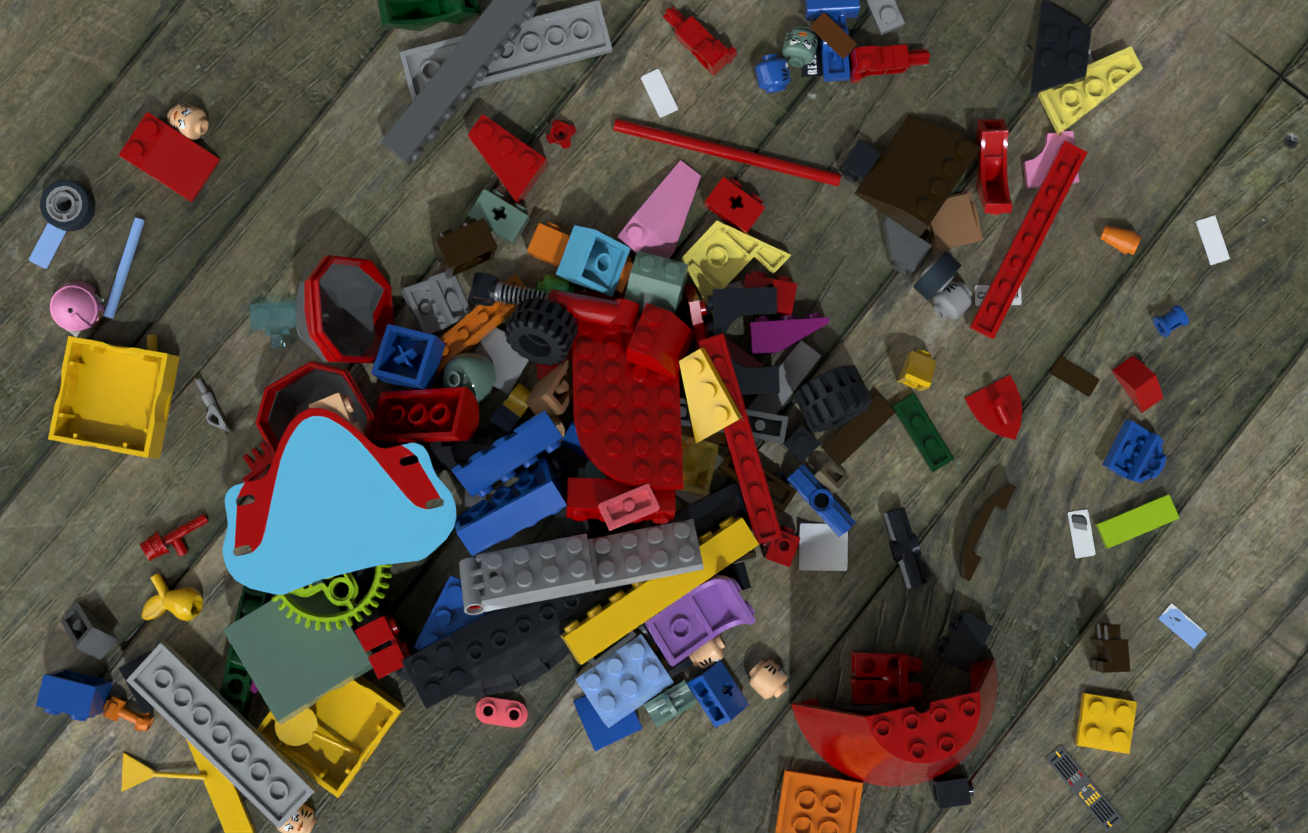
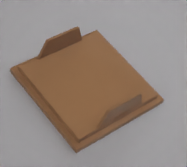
(955, 223)

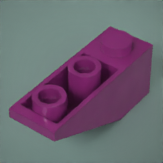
(775, 336)

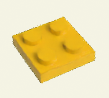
(1106, 723)

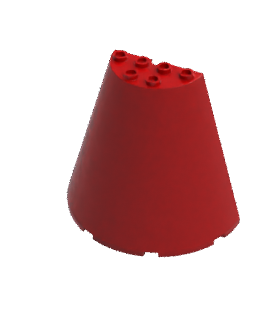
(902, 744)

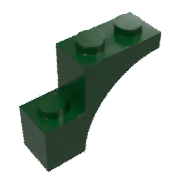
(422, 14)

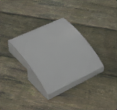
(436, 303)
(505, 360)

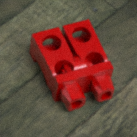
(893, 677)

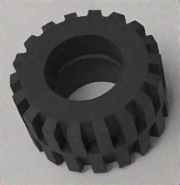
(541, 331)

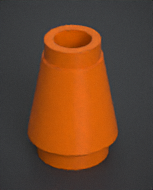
(1121, 239)

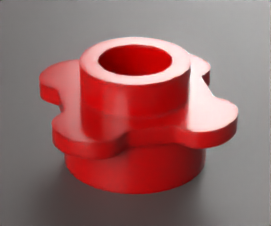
(557, 127)

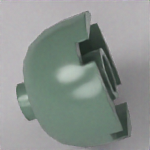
(471, 371)

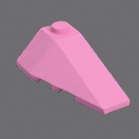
(663, 215)

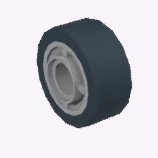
(53, 203)
(937, 276)

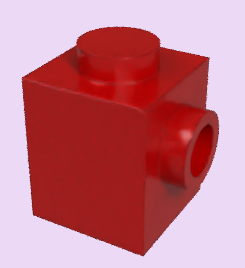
(782, 549)

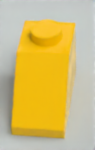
(917, 370)

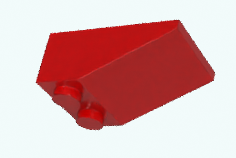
(169, 157)

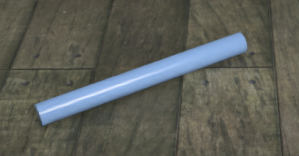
(124, 267)

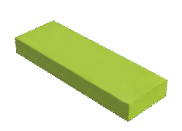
(1137, 521)

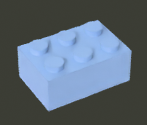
(624, 681)

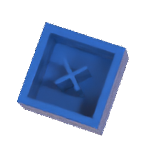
(408, 358)
(73, 694)

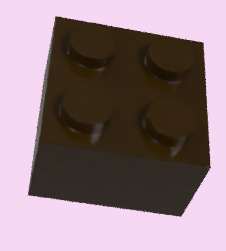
(464, 247)

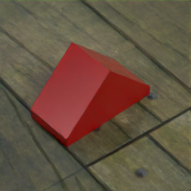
(1138, 383)

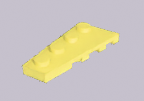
(1102, 79)

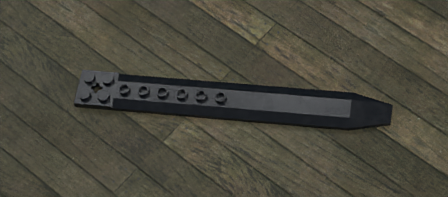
(517, 630)

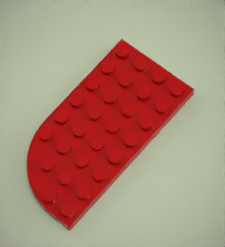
(623, 411)

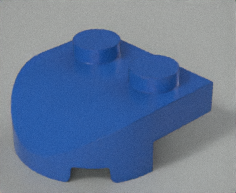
(1136, 453)

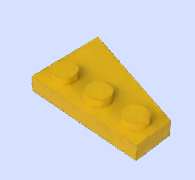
(706, 396)

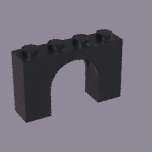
(731, 305)

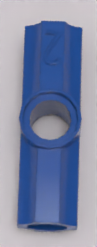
(832, 513)

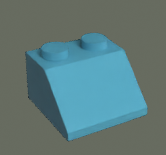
(593, 260)

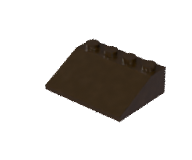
(917, 173)

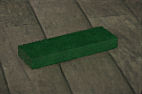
(922, 432)

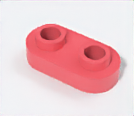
(501, 711)

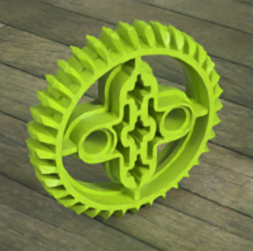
(329, 590)

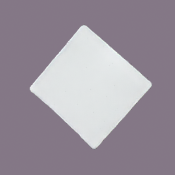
(822, 549)

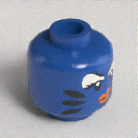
(773, 73)

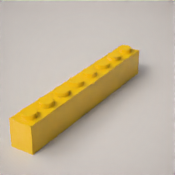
(649, 597)

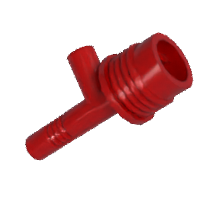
(156, 544)

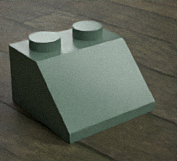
(656, 281)

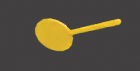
(302, 729)

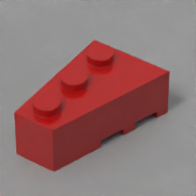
(508, 157)

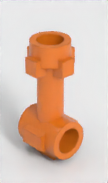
(116, 708)

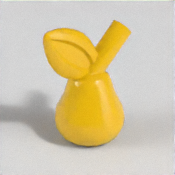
(182, 603)

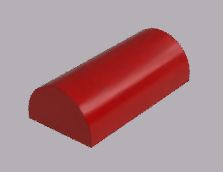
(425, 416)

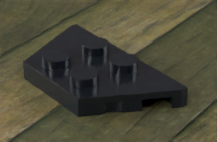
(1059, 50)

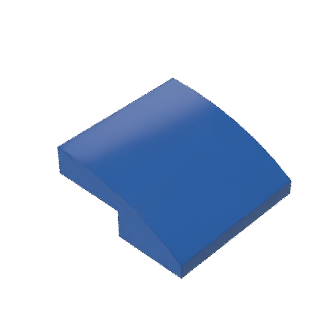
(597, 731)

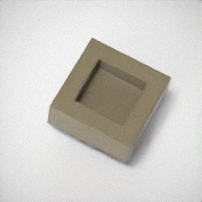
(831, 476)

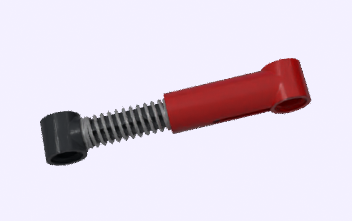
(616, 314)

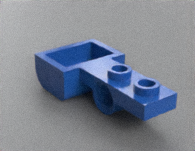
(833, 65)

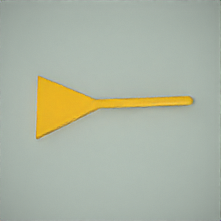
(136, 772)

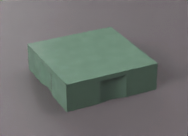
(294, 662)

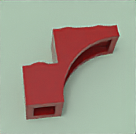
(992, 167)

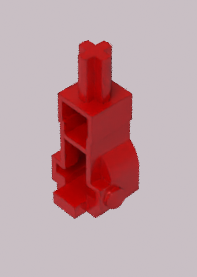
(700, 42)
(884, 60)

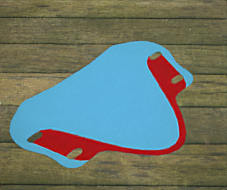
(333, 507)

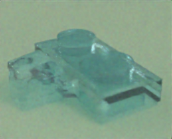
(275, 319)

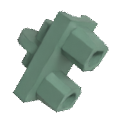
(670, 703)

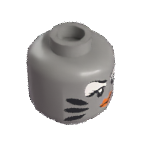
(952, 300)

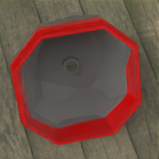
(343, 309)
(302, 387)

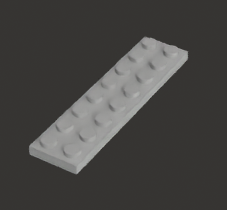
(541, 45)
(221, 734)

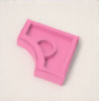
(1037, 168)

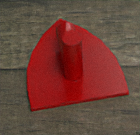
(998, 407)

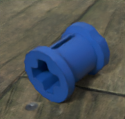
(1171, 320)

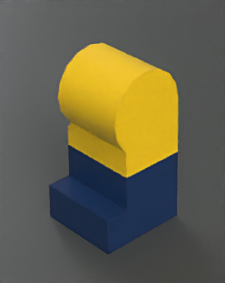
(512, 409)

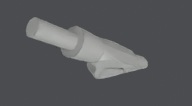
(210, 402)

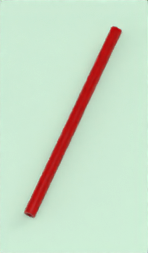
(726, 152)

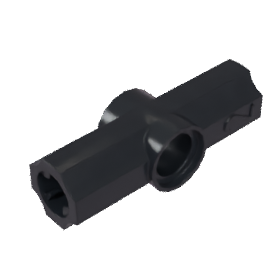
(905, 547)

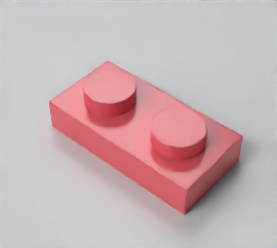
(628, 507)

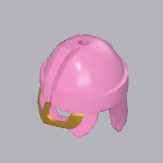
(82, 300)

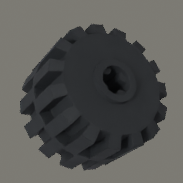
(833, 398)

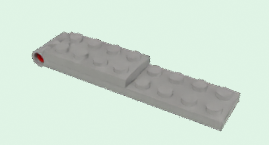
(577, 566)

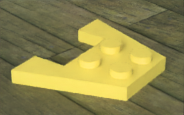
(724, 254)

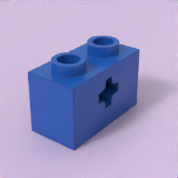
(718, 694)

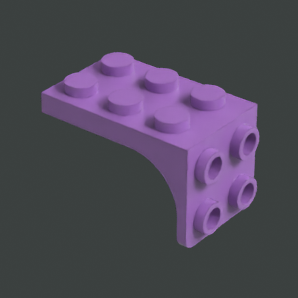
(699, 617)

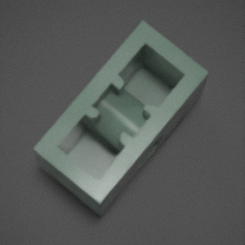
(509, 228)

